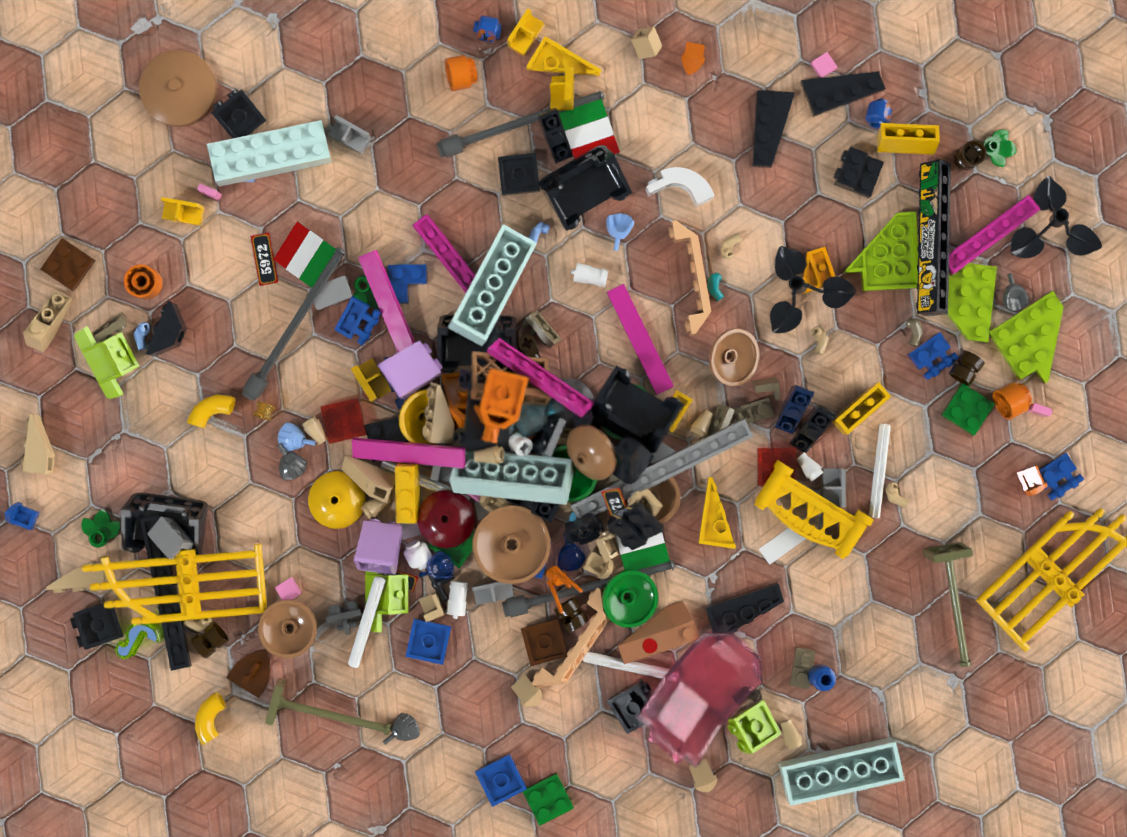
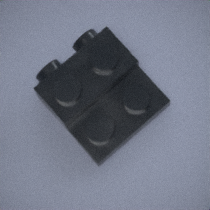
(238, 114)
(858, 172)
(385, 430)
(634, 525)
(96, 626)
(629, 703)

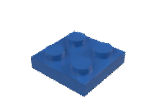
(428, 641)
(501, 779)

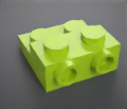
(753, 727)

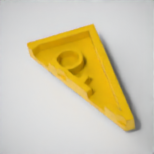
(554, 58)
(714, 525)

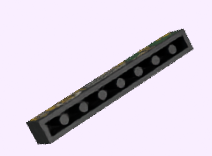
(933, 238)

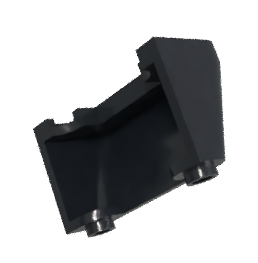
(584, 185)
(456, 349)
(633, 411)
(473, 430)
(630, 455)
(187, 513)

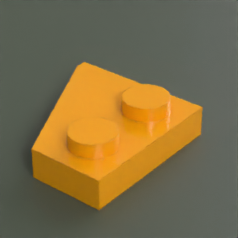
(817, 268)

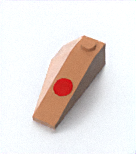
(663, 632)

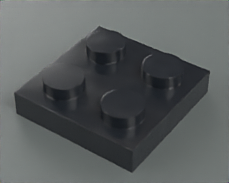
(518, 174)
(547, 437)

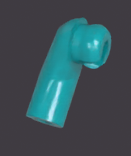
(713, 285)

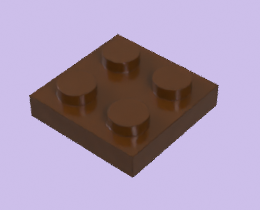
(67, 264)
(544, 642)

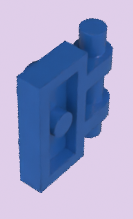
(352, 317)
(930, 350)
(1056, 470)

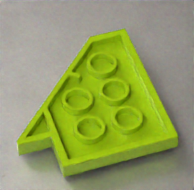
(890, 257)
(972, 300)
(1030, 337)

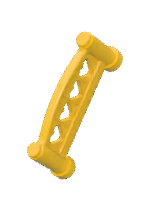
(781, 483)

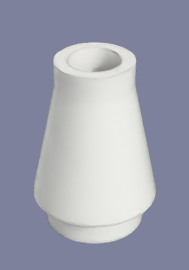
(809, 467)

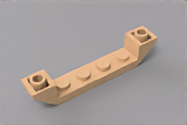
(681, 233)
(545, 677)

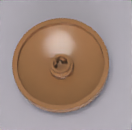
(178, 88)
(511, 544)

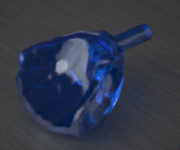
(570, 557)
(439, 566)

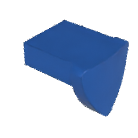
(21, 516)

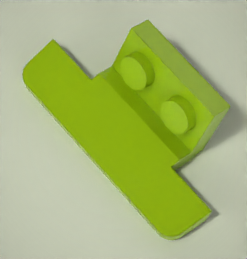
(107, 359)
(393, 596)

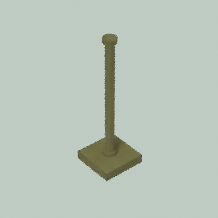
(947, 554)
(278, 702)

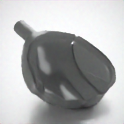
(1014, 296)
(291, 464)
(403, 729)

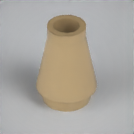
(702, 424)
(315, 430)
(490, 455)
(373, 507)
(791, 735)

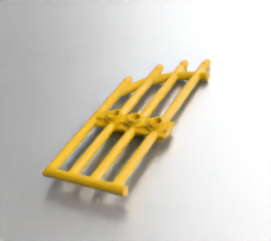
(1052, 574)
(188, 585)

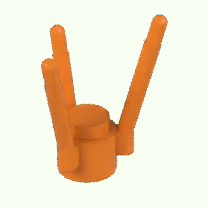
(557, 578)

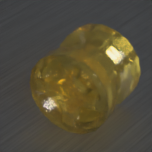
(264, 411)

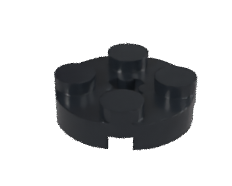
(583, 529)

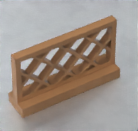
(532, 395)

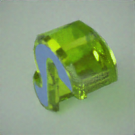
(134, 636)

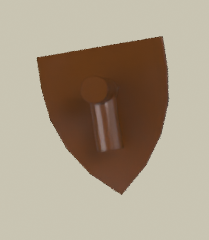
(252, 672)

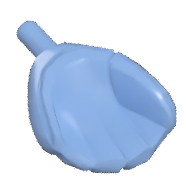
(619, 227)
(293, 437)

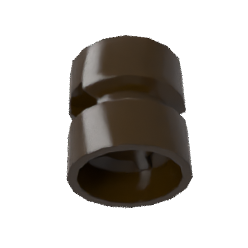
(970, 155)
(967, 367)
(571, 615)
(206, 642)

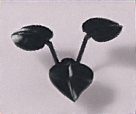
(1053, 197)
(788, 266)

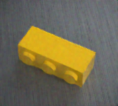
(908, 138)
(861, 408)
(407, 492)

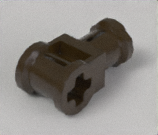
(533, 351)

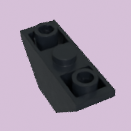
(554, 135)
(167, 331)
(812, 428)
(542, 509)

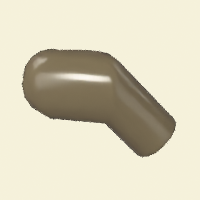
(917, 331)

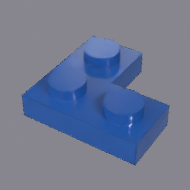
(404, 275)

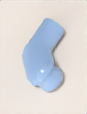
(535, 231)
(140, 334)

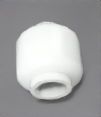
(417, 554)

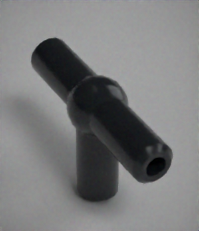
(437, 585)

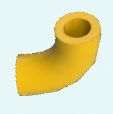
(210, 406)
(206, 715)

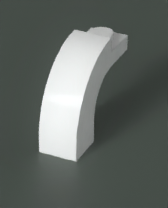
(683, 178)

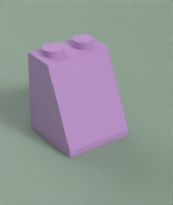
(411, 369)
(379, 547)

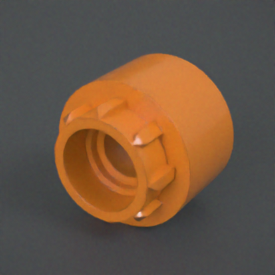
(460, 72)
(132, 282)
(1012, 400)

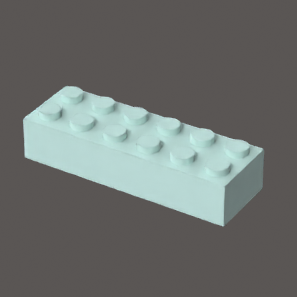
(269, 153)
(492, 285)
(516, 478)
(841, 771)

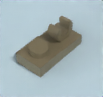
(542, 328)
(105, 331)
(754, 411)
(721, 418)
(802, 664)

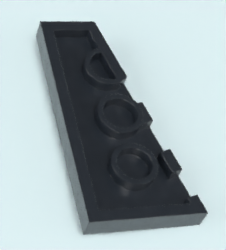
(837, 91)
(770, 118)
(743, 608)

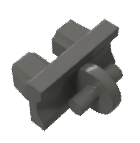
(347, 619)

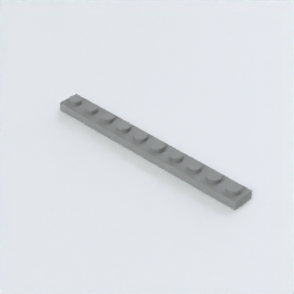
(669, 466)

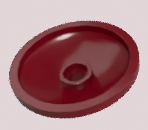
(460, 519)

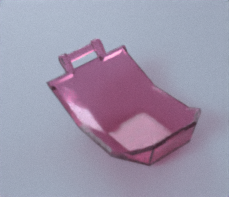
(700, 695)

